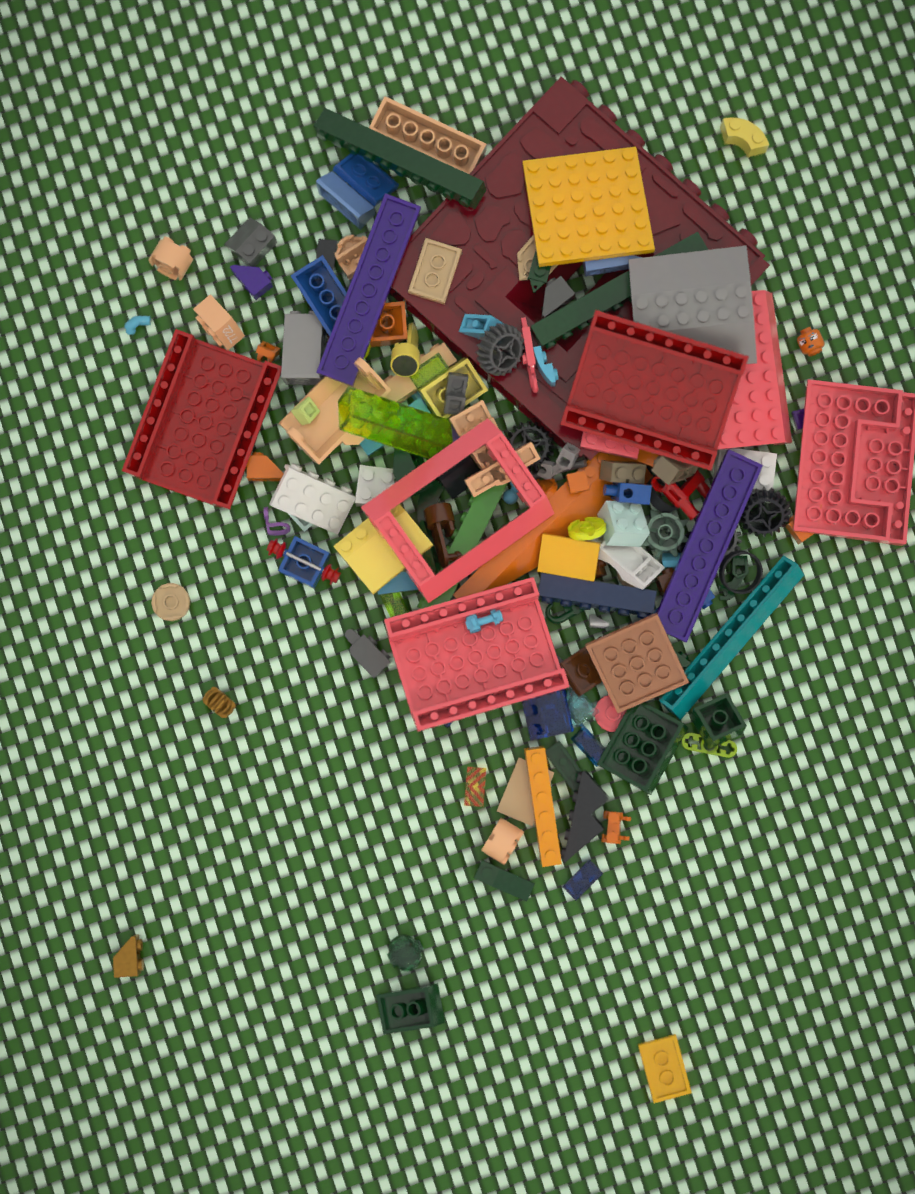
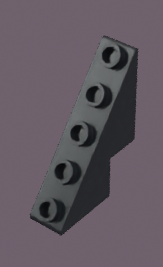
(584, 823)

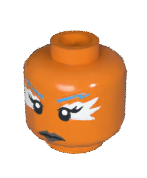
(810, 341)

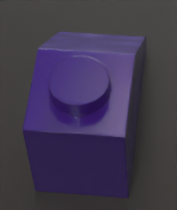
(253, 279)

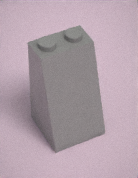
(302, 348)

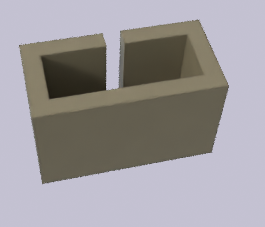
(622, 471)

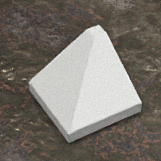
(596, 622)

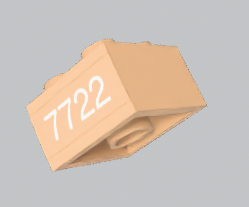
(218, 323)

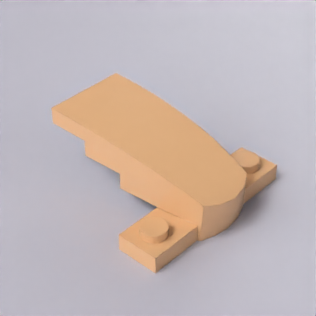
(490, 471)

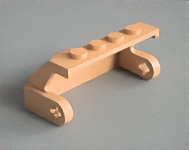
(323, 433)

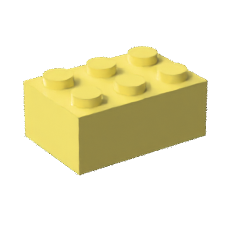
(434, 391)

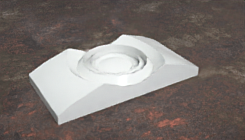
(631, 563)

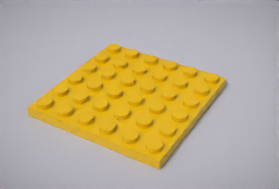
(588, 206)

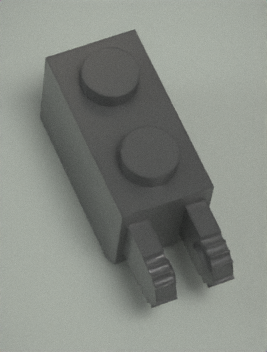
(366, 653)

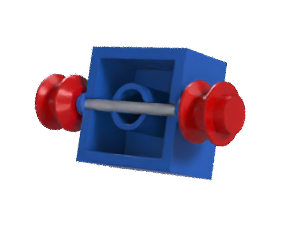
(304, 562)

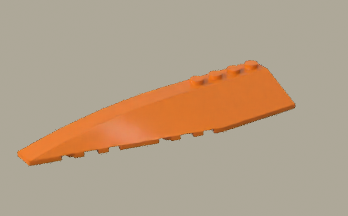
(524, 553)

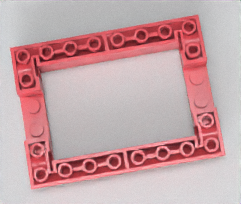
(529, 491)

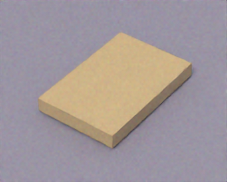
(435, 271)
(517, 798)

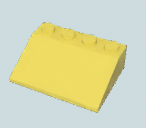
(372, 556)

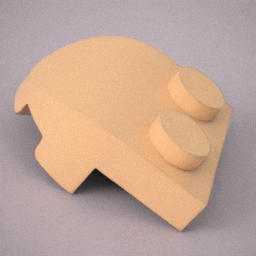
(349, 253)

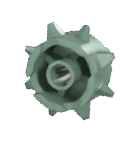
(674, 529)

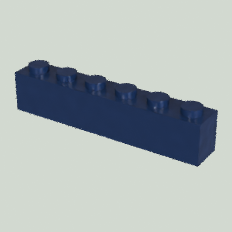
(596, 595)

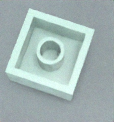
(624, 524)

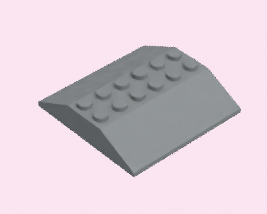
(697, 297)

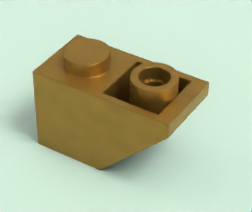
(128, 960)

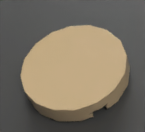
(170, 602)

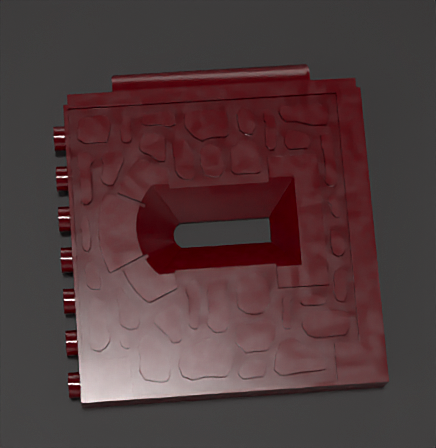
(501, 225)

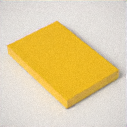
(568, 557)
(664, 1068)

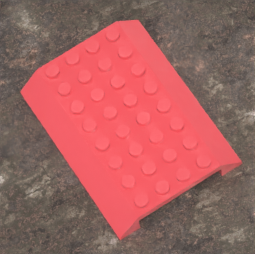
(760, 403)
(464, 673)

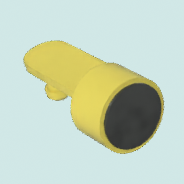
(406, 356)

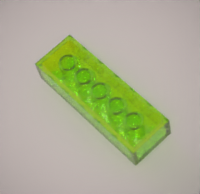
(393, 423)

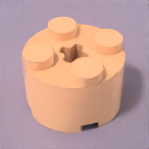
(171, 258)
(502, 841)

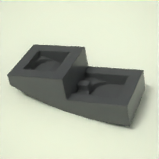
(455, 393)

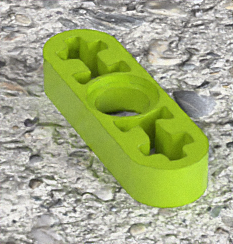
(693, 747)

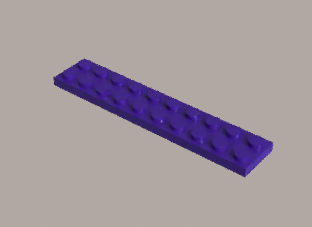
(369, 289)
(707, 544)

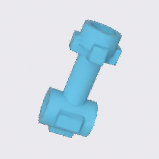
(474, 623)

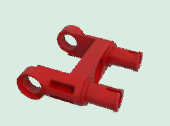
(680, 496)

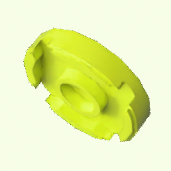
(587, 530)

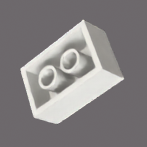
(767, 473)

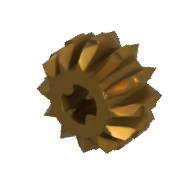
(219, 702)

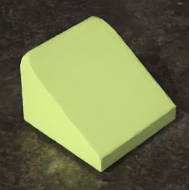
(305, 411)

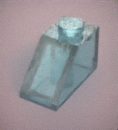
(580, 708)

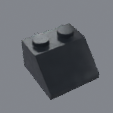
(453, 479)

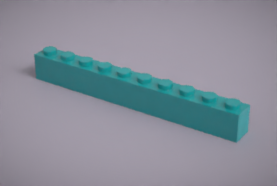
(733, 636)

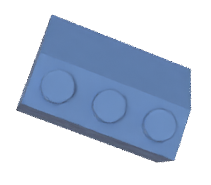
(345, 199)

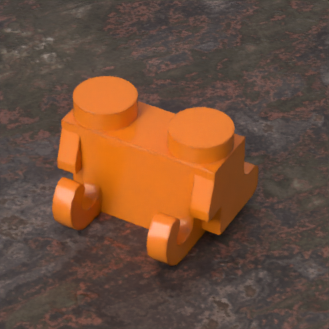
(614, 827)

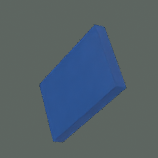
(365, 178)

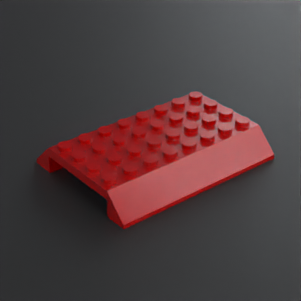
(654, 390)
(202, 420)

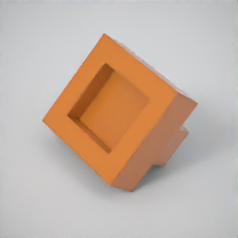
(267, 350)

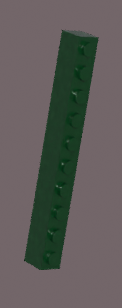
(400, 158)
(604, 299)

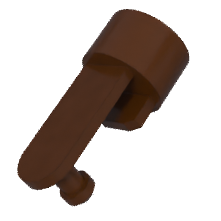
(440, 517)

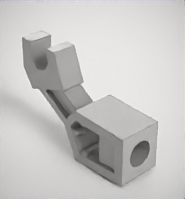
(569, 452)

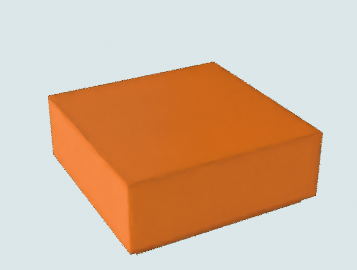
(577, 482)

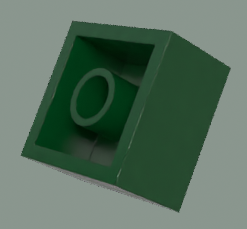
(718, 721)

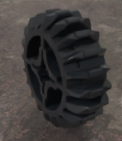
(537, 443)
(778, 504)

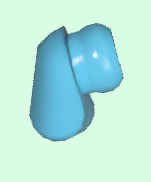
(135, 322)

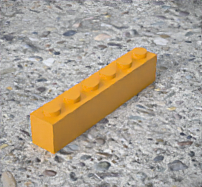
(542, 806)

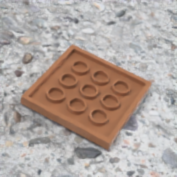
(637, 663)

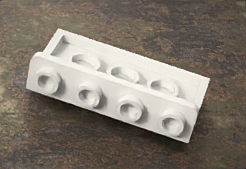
(313, 498)

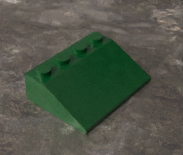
(642, 746)

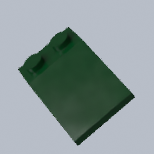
(404, 464)
(410, 1009)

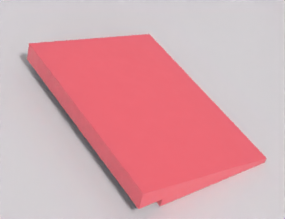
(856, 462)

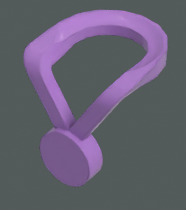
(268, 525)

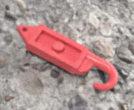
(528, 357)

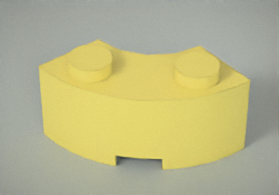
(745, 135)

